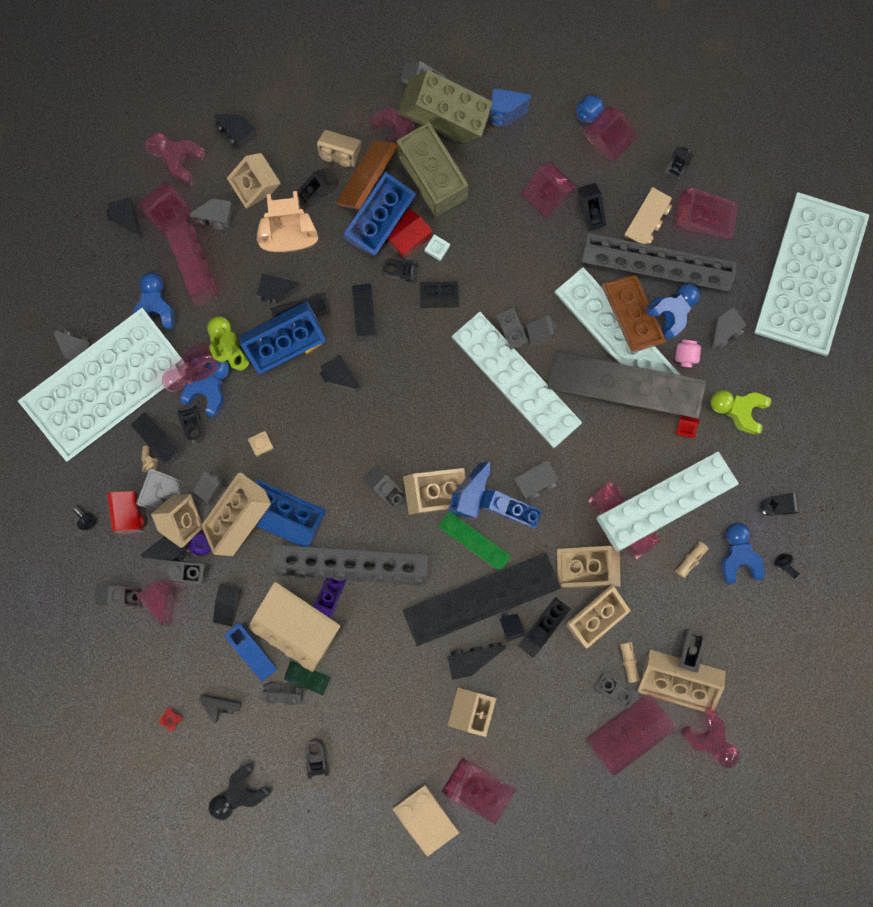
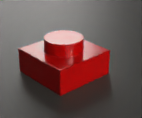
(687, 426)

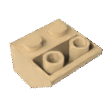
(339, 148)
(471, 712)

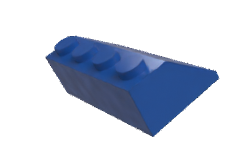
(379, 214)
(282, 338)
(290, 516)

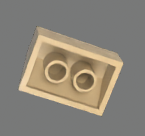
(598, 617)

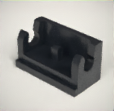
(439, 294)

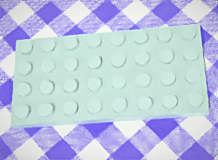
(811, 274)
(101, 385)

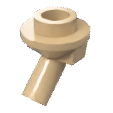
(148, 462)

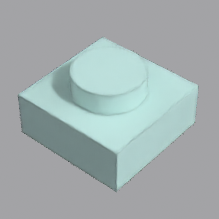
(437, 248)

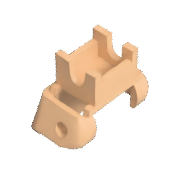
(287, 227)

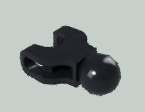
(222, 806)

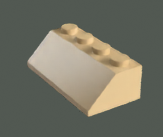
(235, 515)
(678, 685)

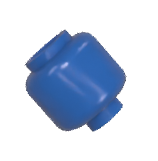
(589, 108)

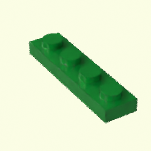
(474, 541)

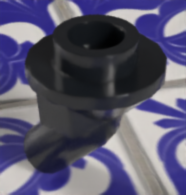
(86, 520)
(784, 562)

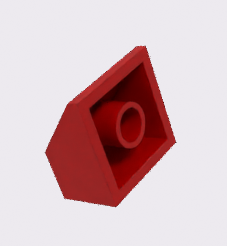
(409, 234)
(125, 513)

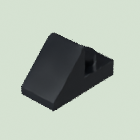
(213, 705)

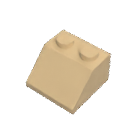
(253, 179)
(178, 519)

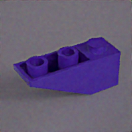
(329, 596)

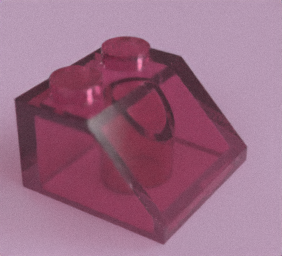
(610, 133)
(548, 189)
(164, 207)
(158, 601)

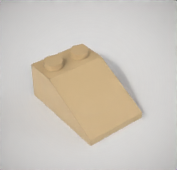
(431, 490)
(588, 567)
(425, 820)

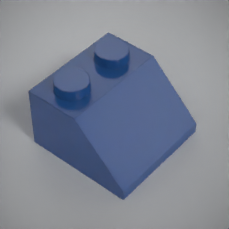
(507, 107)

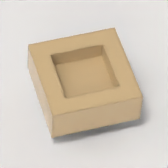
(260, 443)

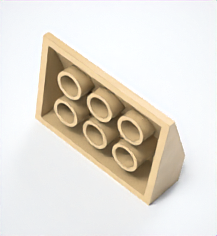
(294, 627)

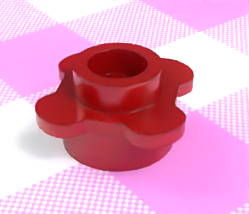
(164, 720)

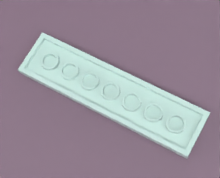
(590, 306)
(516, 380)
(667, 501)

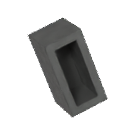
(536, 480)

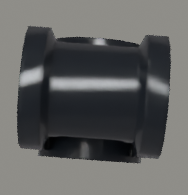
(401, 271)
(190, 421)
(783, 504)
(316, 760)

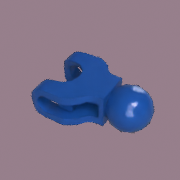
(152, 299)
(675, 308)
(209, 387)
(740, 553)

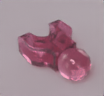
(391, 118)
(174, 154)
(189, 368)
(714, 741)

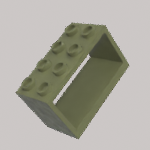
(446, 105)
(432, 169)

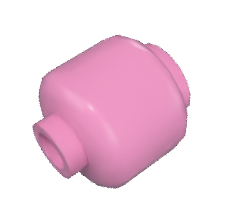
(688, 353)

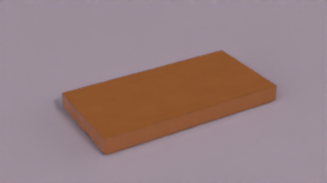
(366, 174)
(629, 306)

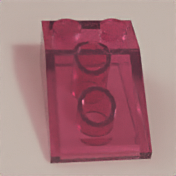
(706, 214)
(478, 791)

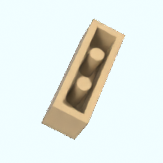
(648, 217)

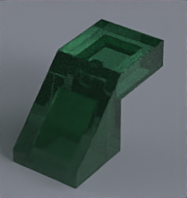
(305, 678)

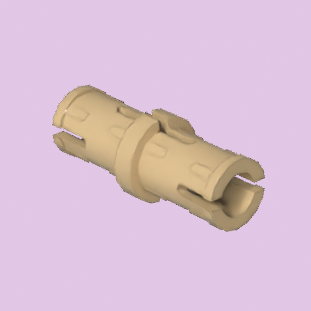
(691, 559)
(629, 662)

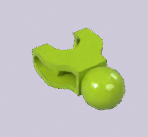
(225, 343)
(740, 409)

